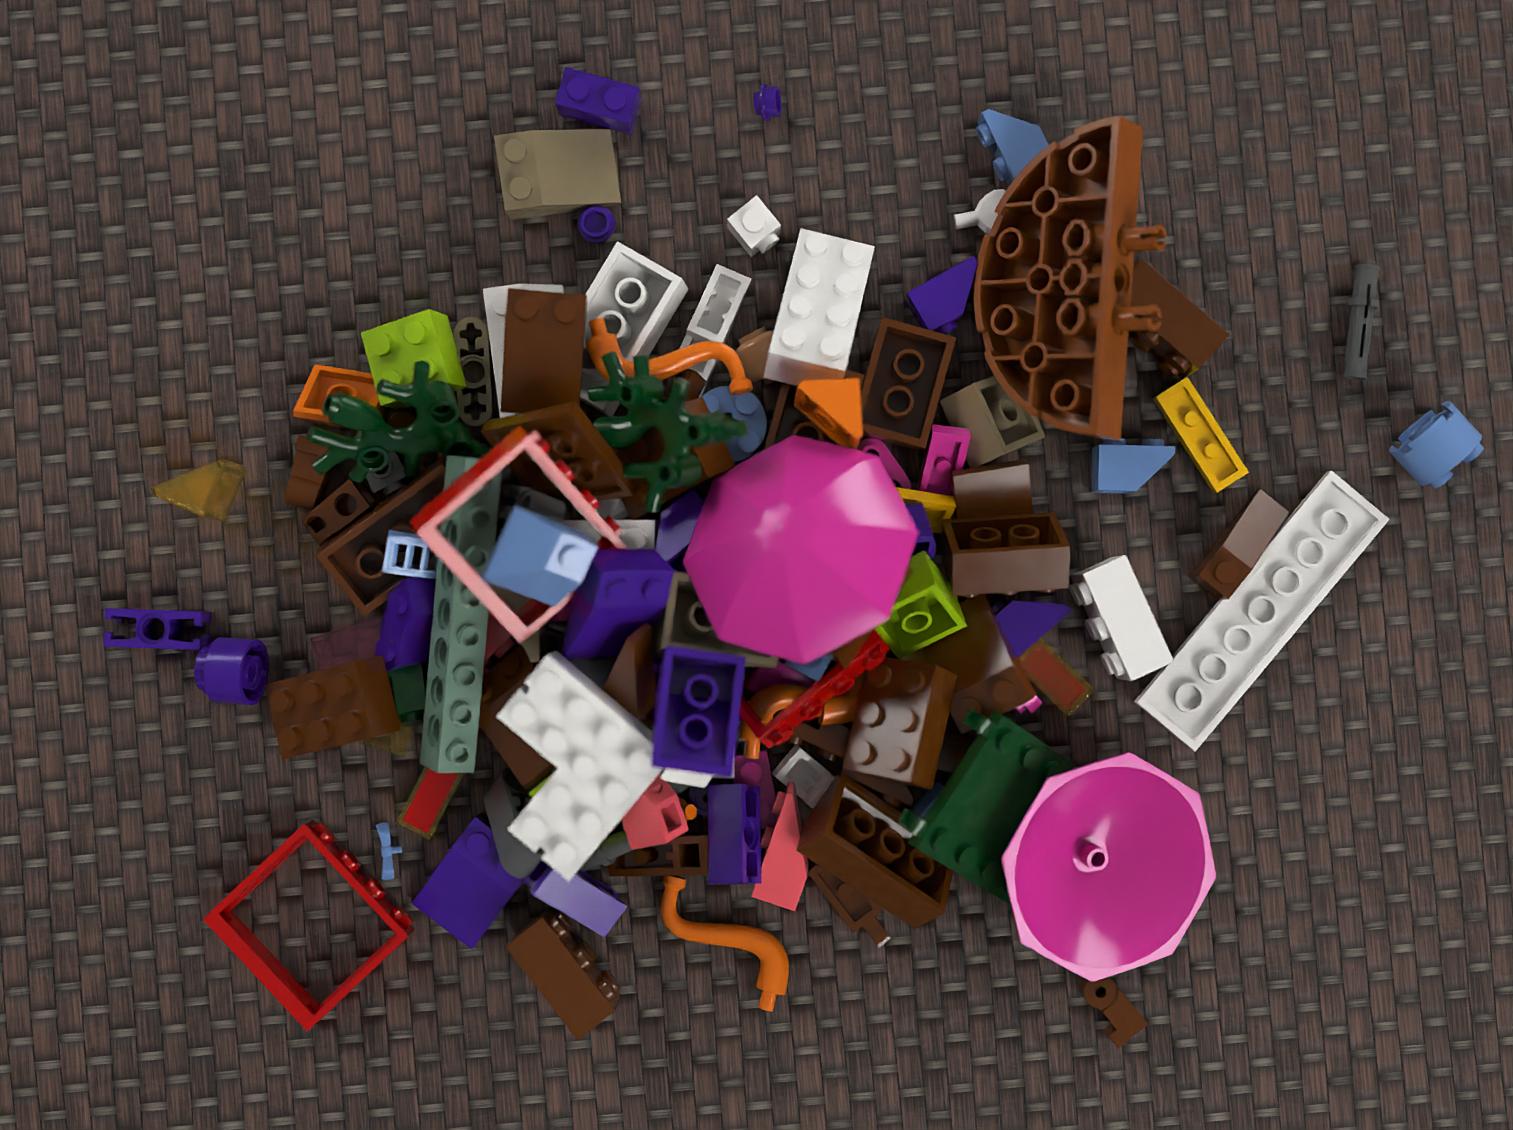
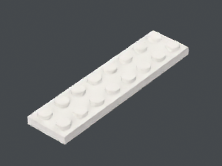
(1263, 612)

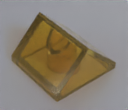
(205, 490)

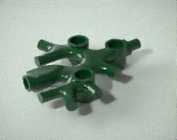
(645, 410)
(375, 439)

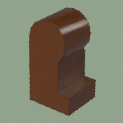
(306, 486)
(339, 511)
(1115, 1006)

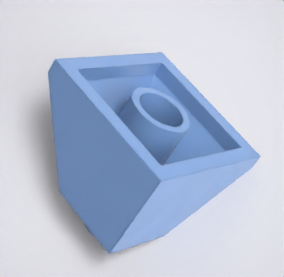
(539, 557)

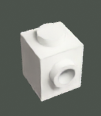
(754, 227)

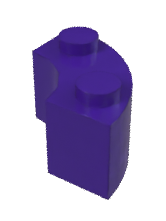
(407, 624)

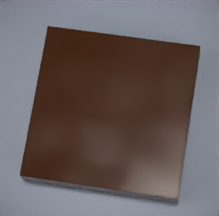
(992, 490)

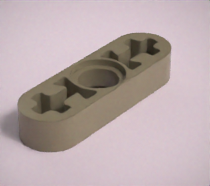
(481, 343)

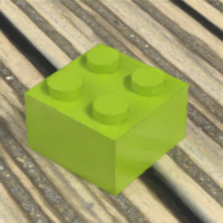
(401, 343)
(922, 610)

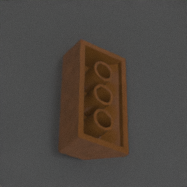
(867, 848)

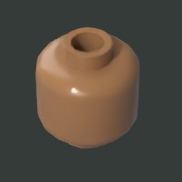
(754, 353)

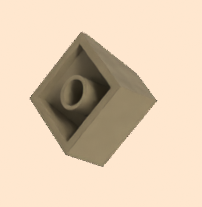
(993, 419)

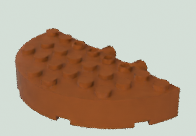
(1060, 279)

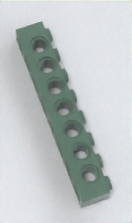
(459, 632)

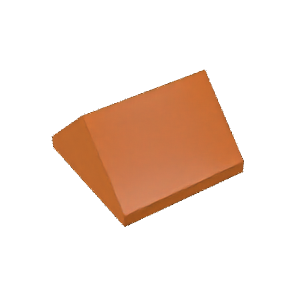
(329, 380)
(833, 408)

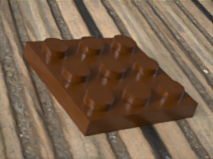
(571, 440)

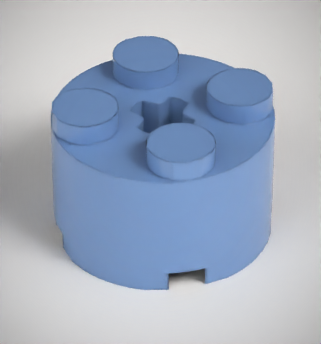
(740, 407)
(1437, 445)

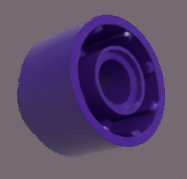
(232, 670)

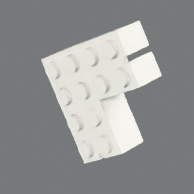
(598, 756)

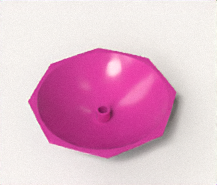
(800, 549)
(1109, 866)

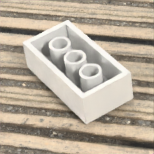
(818, 309)

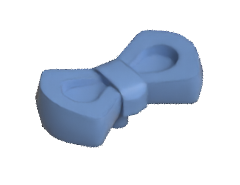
(387, 851)

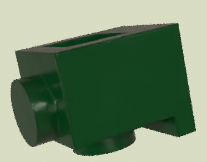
(409, 693)

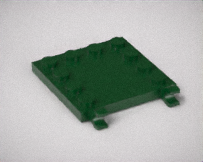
(985, 801)

